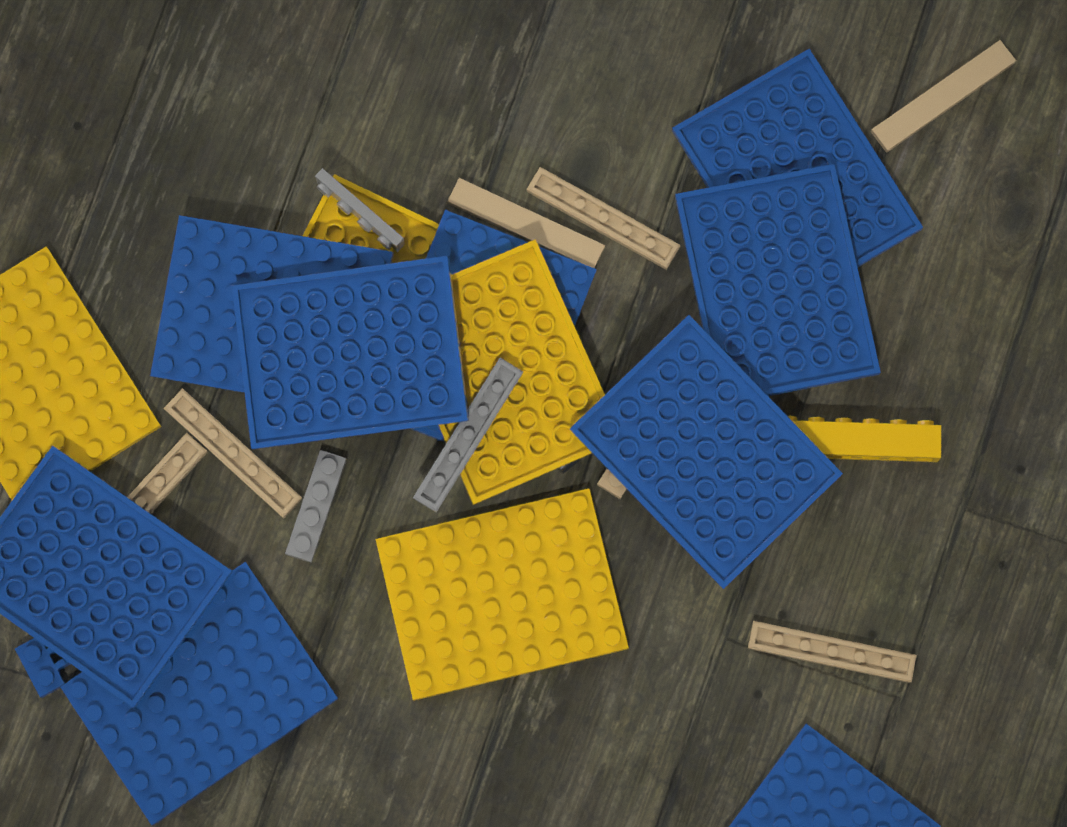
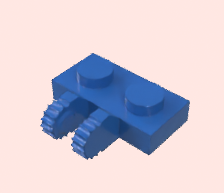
(41, 666)

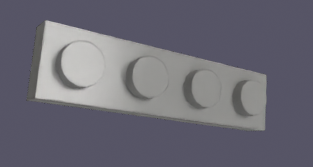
(350, 204)
(315, 506)

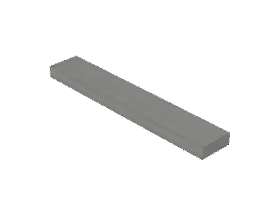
(468, 435)

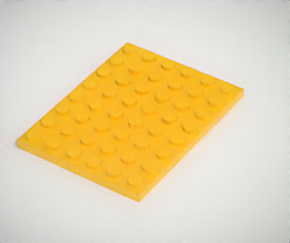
(517, 314)
(59, 377)
(501, 594)

